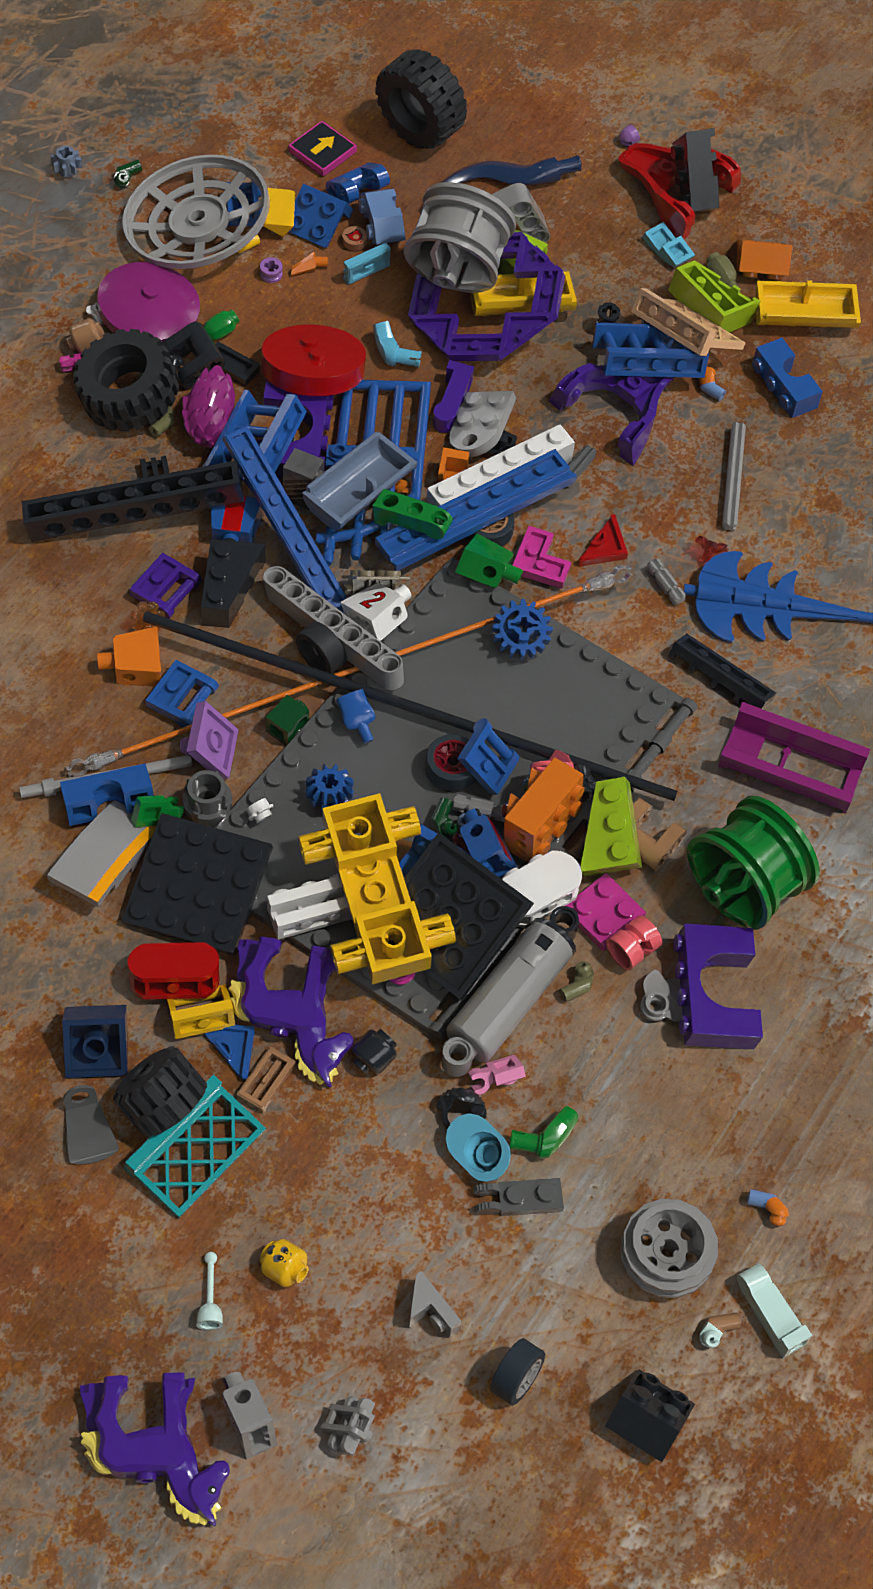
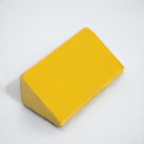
(281, 211)

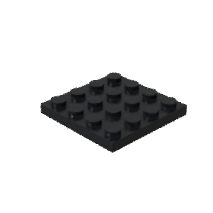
(197, 884)
(479, 905)

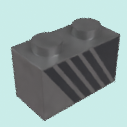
(298, 473)

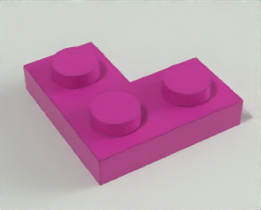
(536, 562)

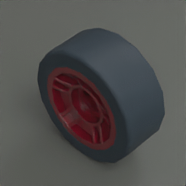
(439, 771)

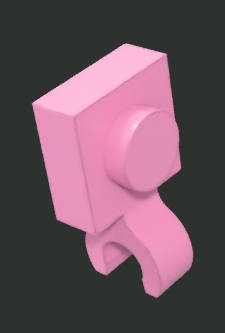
(501, 1071)

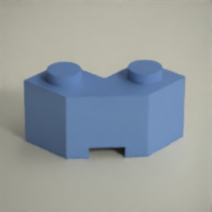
(384, 218)

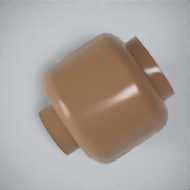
(83, 334)

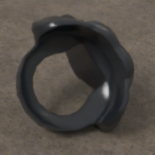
(446, 1100)

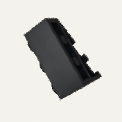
(695, 170)
(228, 578)

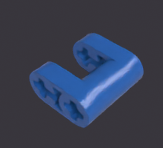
(349, 184)

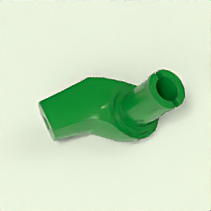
(551, 1138)

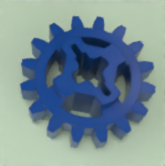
(533, 624)

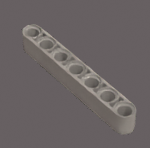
(360, 646)

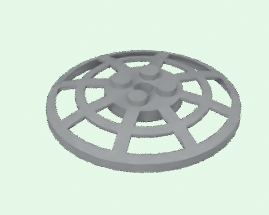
(201, 206)

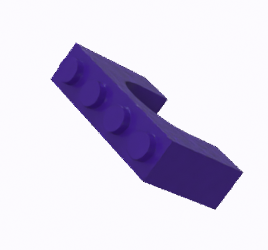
(315, 418)
(702, 1019)

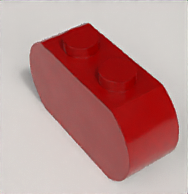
(173, 970)

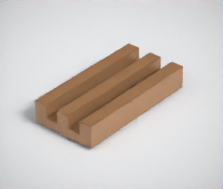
(253, 1100)

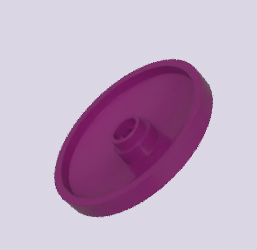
(147, 300)

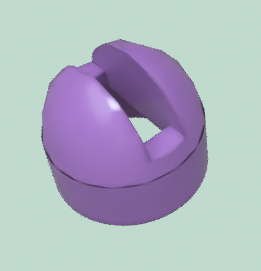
(629, 135)

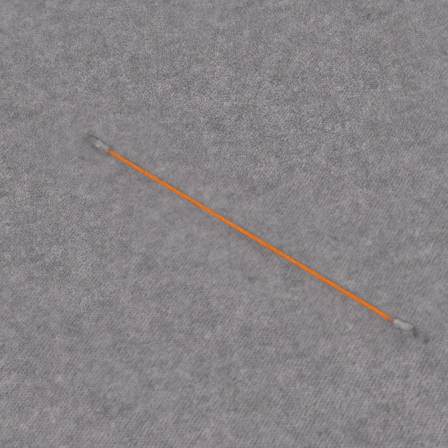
(100, 760)

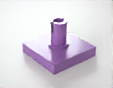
(211, 740)

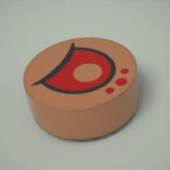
(354, 238)

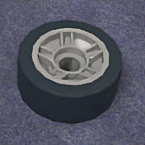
(517, 1371)

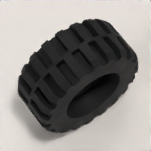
(421, 99)
(114, 357)

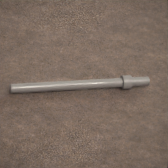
(50, 786)

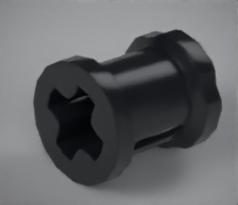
(613, 315)

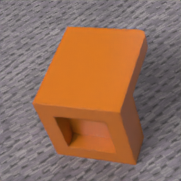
(452, 463)

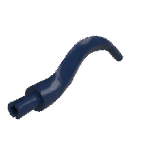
(538, 173)

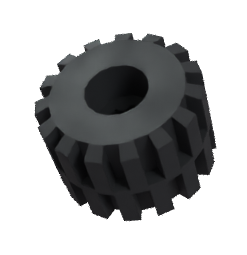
(160, 1091)

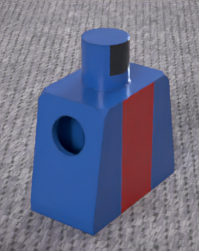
(236, 520)
(486, 843)

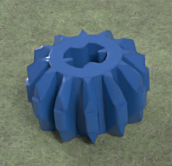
(320, 781)

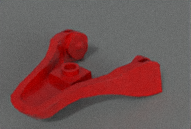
(657, 172)

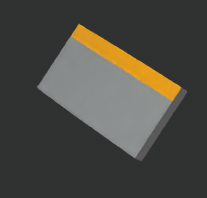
(102, 855)

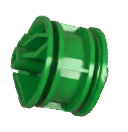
(753, 862)

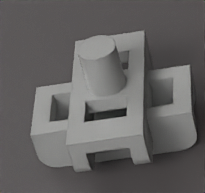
(353, 1425)

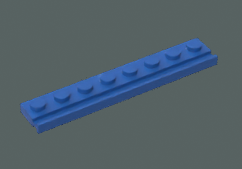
(481, 508)

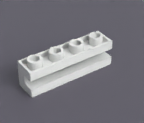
(308, 907)

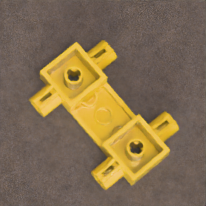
(376, 889)

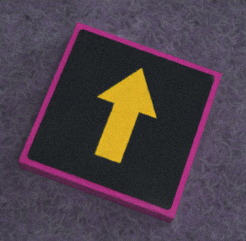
(322, 148)

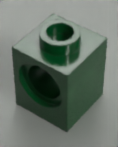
(287, 719)

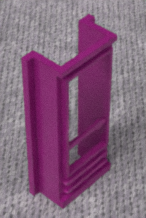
(756, 725)

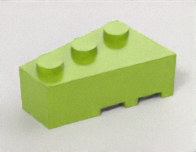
(711, 298)
(611, 830)

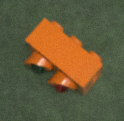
(543, 809)

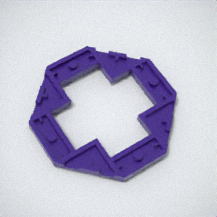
(517, 327)

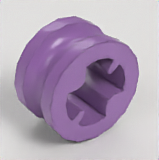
(271, 263)

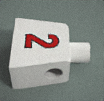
(378, 608)

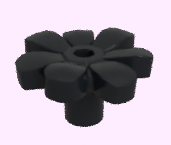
(588, 781)

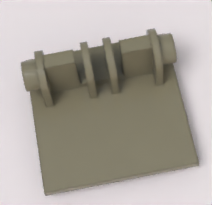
(361, 579)

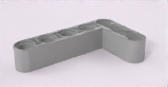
(525, 210)

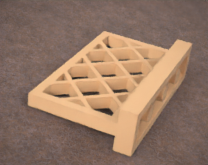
(683, 323)

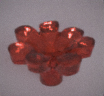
(710, 548)

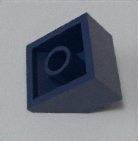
(95, 1041)

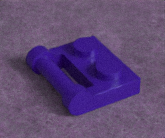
(160, 578)

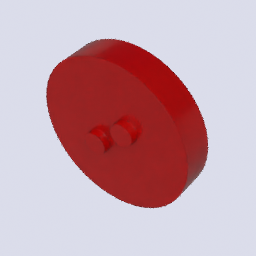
(313, 360)

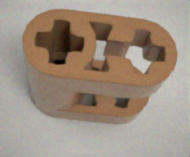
(655, 852)

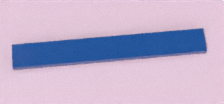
(283, 516)

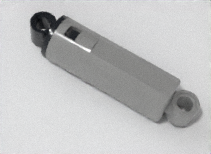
(510, 990)

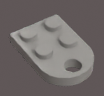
(481, 420)

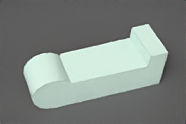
(773, 1311)

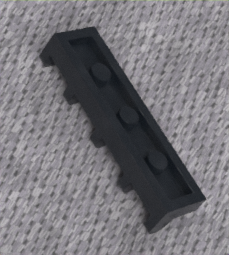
(722, 672)

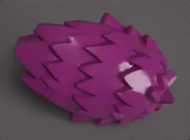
(208, 406)

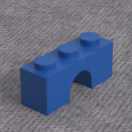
(794, 394)
(87, 793)

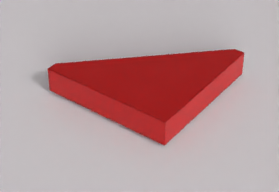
(606, 545)

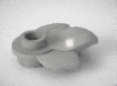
(663, 994)

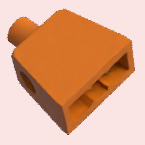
(134, 658)

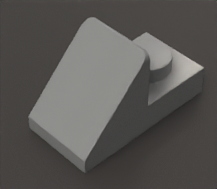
(428, 1300)

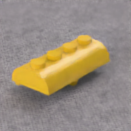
(516, 295)
(807, 304)

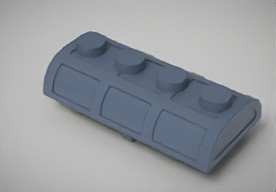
(357, 480)

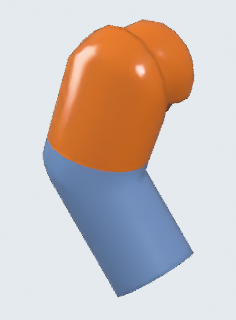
(709, 387)
(771, 1203)

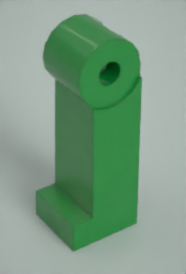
(411, 514)

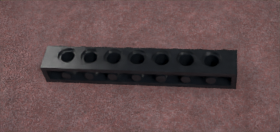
(132, 501)

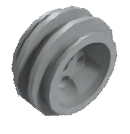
(657, 1273)

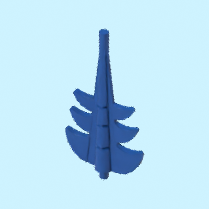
(723, 595)

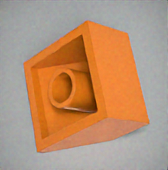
(764, 258)

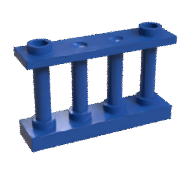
(645, 352)
(276, 437)

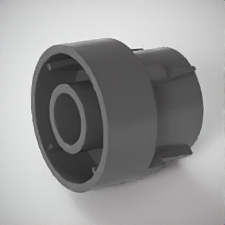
(206, 798)

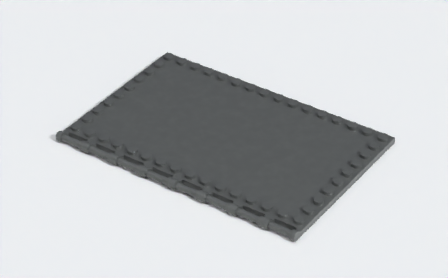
(562, 698)

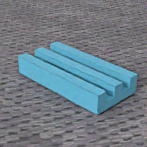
(366, 263)

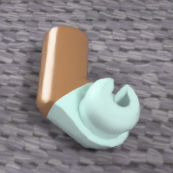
(715, 1326)

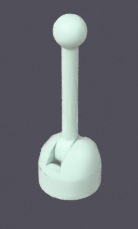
(210, 1315)

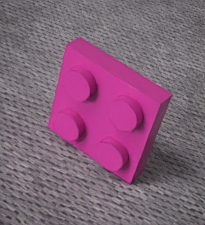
(604, 910)

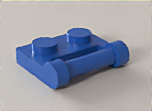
(175, 687)
(482, 761)

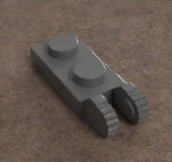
(521, 1197)

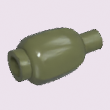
(723, 267)

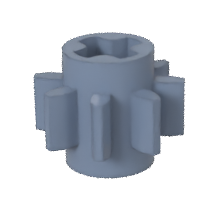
(66, 161)

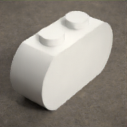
(547, 881)

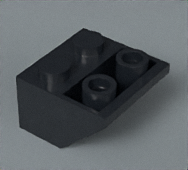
(650, 1415)

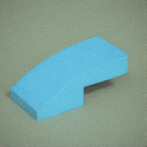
(666, 246)

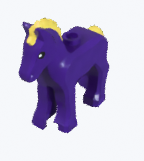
(290, 1010)
(153, 1450)

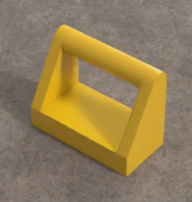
(204, 1017)

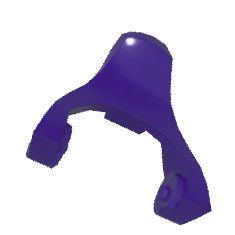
(638, 391)

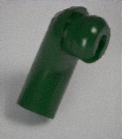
(124, 172)
(441, 820)

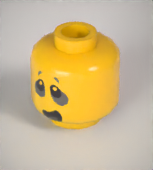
(284, 1262)

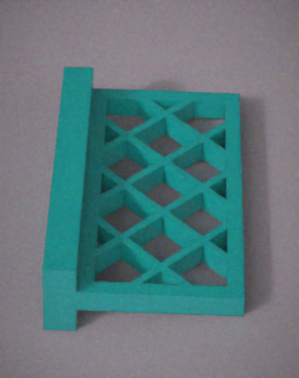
(157, 1145)

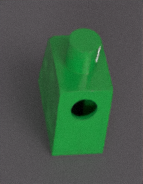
(488, 563)

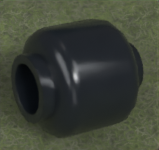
(374, 1051)

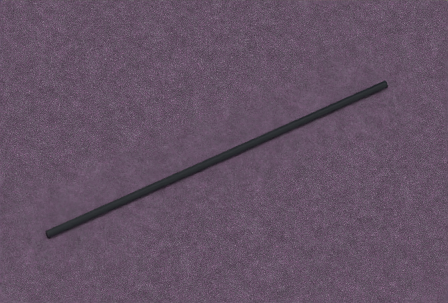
(395, 701)

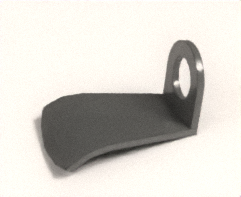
(87, 1128)

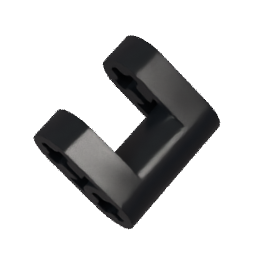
(196, 340)

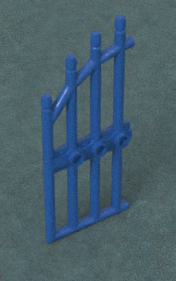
(340, 449)

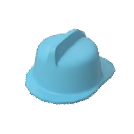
(478, 1147)

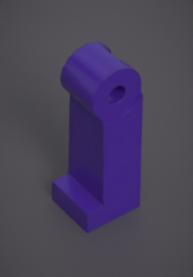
(460, 380)

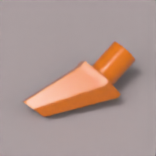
(309, 264)

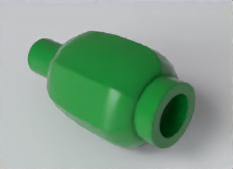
(221, 324)

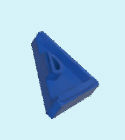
(235, 1046)

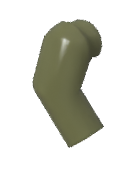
(162, 423)
(581, 984)

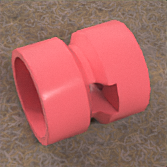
(635, 941)

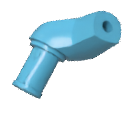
(390, 350)

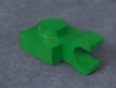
(149, 808)

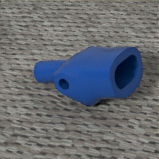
(357, 713)

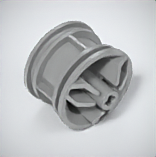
(460, 237)

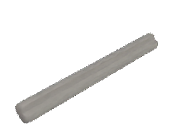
(733, 478)

